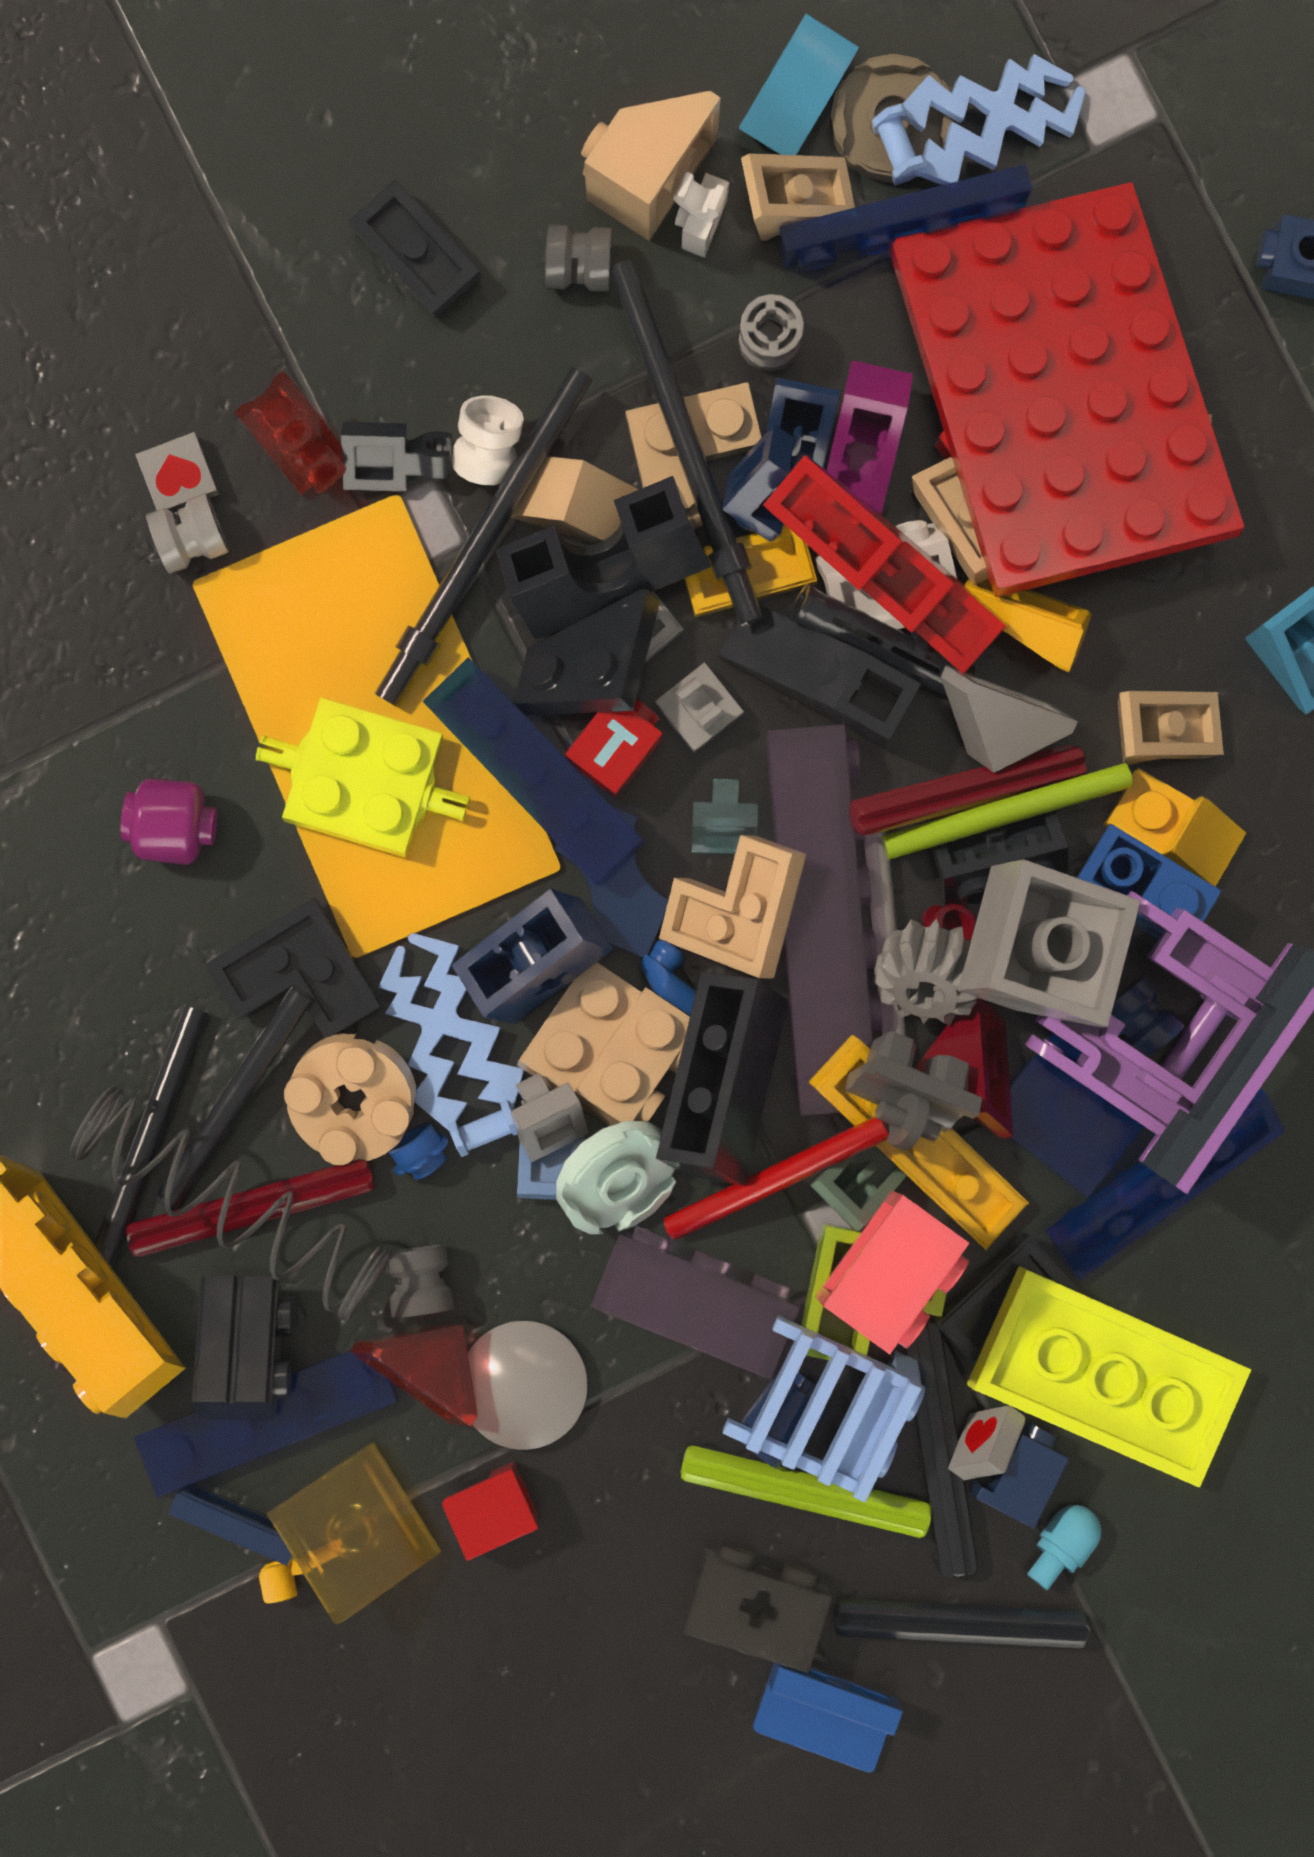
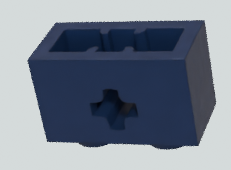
(532, 957)

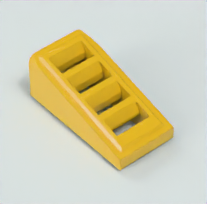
(1039, 622)

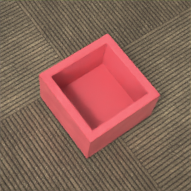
(894, 1273)

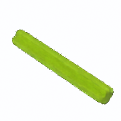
(804, 1492)

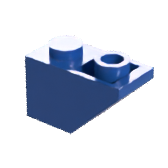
(1130, 865)

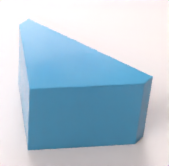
(1287, 649)

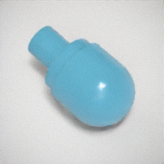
(1065, 1543)

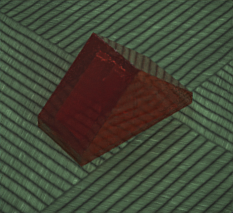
(428, 1366)

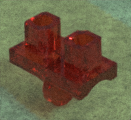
(294, 436)

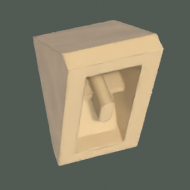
(573, 499)

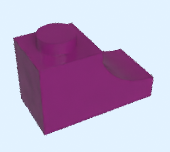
(869, 430)

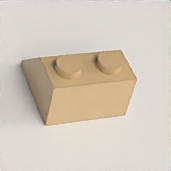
(642, 156)

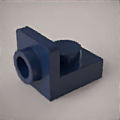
(756, 480)

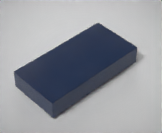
(230, 1522)

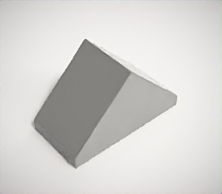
(999, 722)

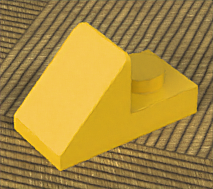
(1177, 827)

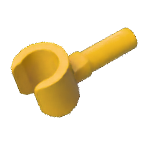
(278, 1581)

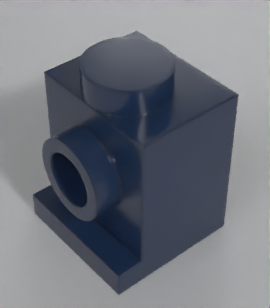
(1280, 256)
(1028, 1479)

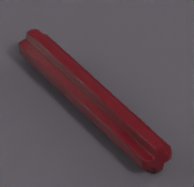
(964, 790)
(248, 1206)

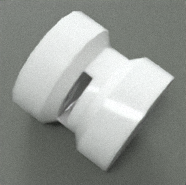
(485, 450)

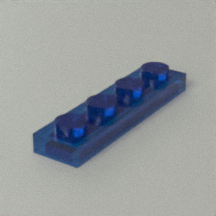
(876, 225)
(533, 771)
(1143, 1199)
(318, 1400)

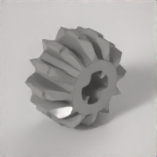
(923, 972)

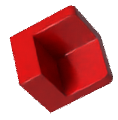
(491, 1512)

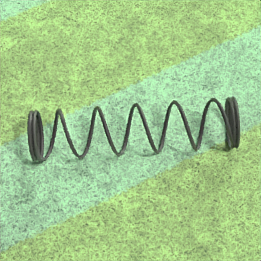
(107, 1113)

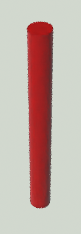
(776, 1177)

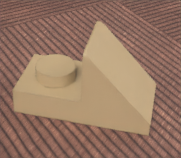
(794, 189)
(1169, 725)

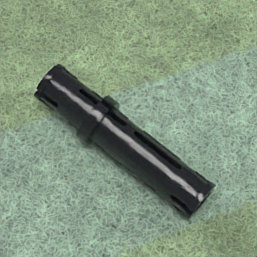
(818, 610)

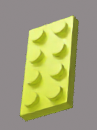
(1108, 1377)

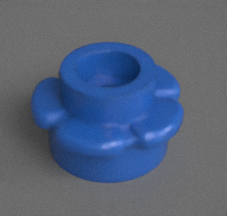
(419, 1151)

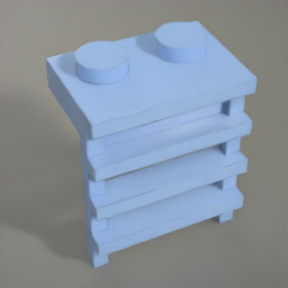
(870, 1427)

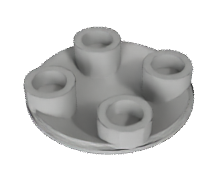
(526, 1384)

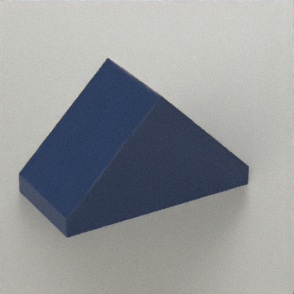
(806, 415)

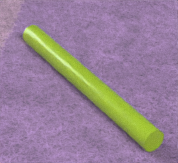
(1006, 811)

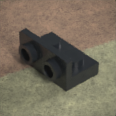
(967, 861)

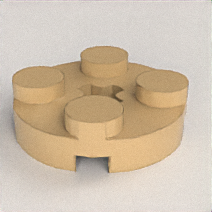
(358, 1064)

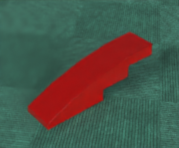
(885, 564)

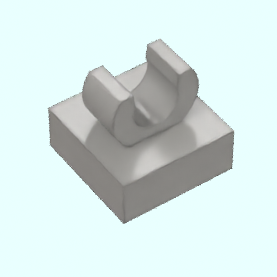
(699, 708)
(547, 1117)

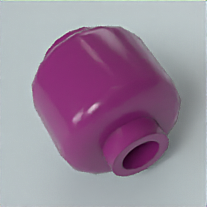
(168, 821)

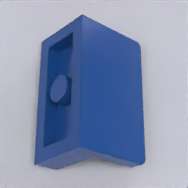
(827, 1715)

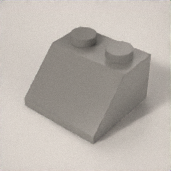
(1049, 944)

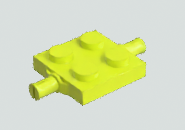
(363, 777)

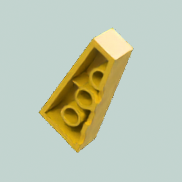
(76, 1299)

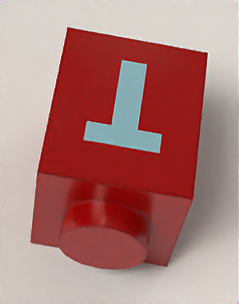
(615, 747)

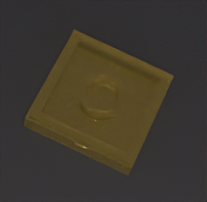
(353, 1533)

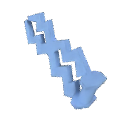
(1002, 114)
(445, 1021)

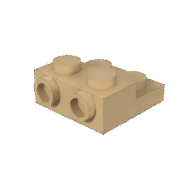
(609, 1046)

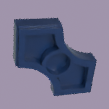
(625, 903)

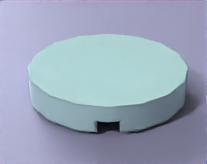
(614, 1178)

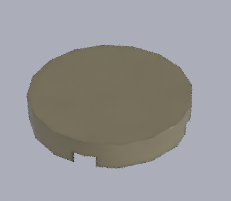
(864, 95)

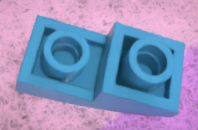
(799, 86)

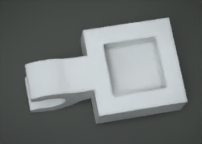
(700, 210)

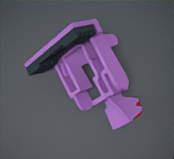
(1232, 982)

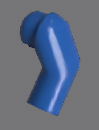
(659, 971)

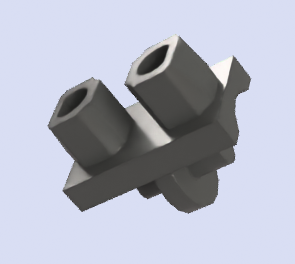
(911, 1100)

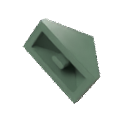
(857, 1185)

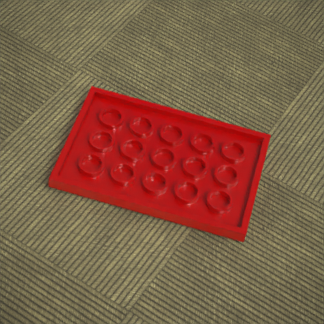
(1065, 389)

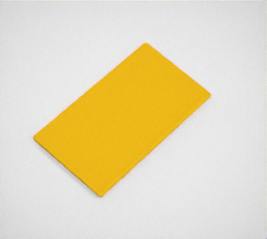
(326, 624)

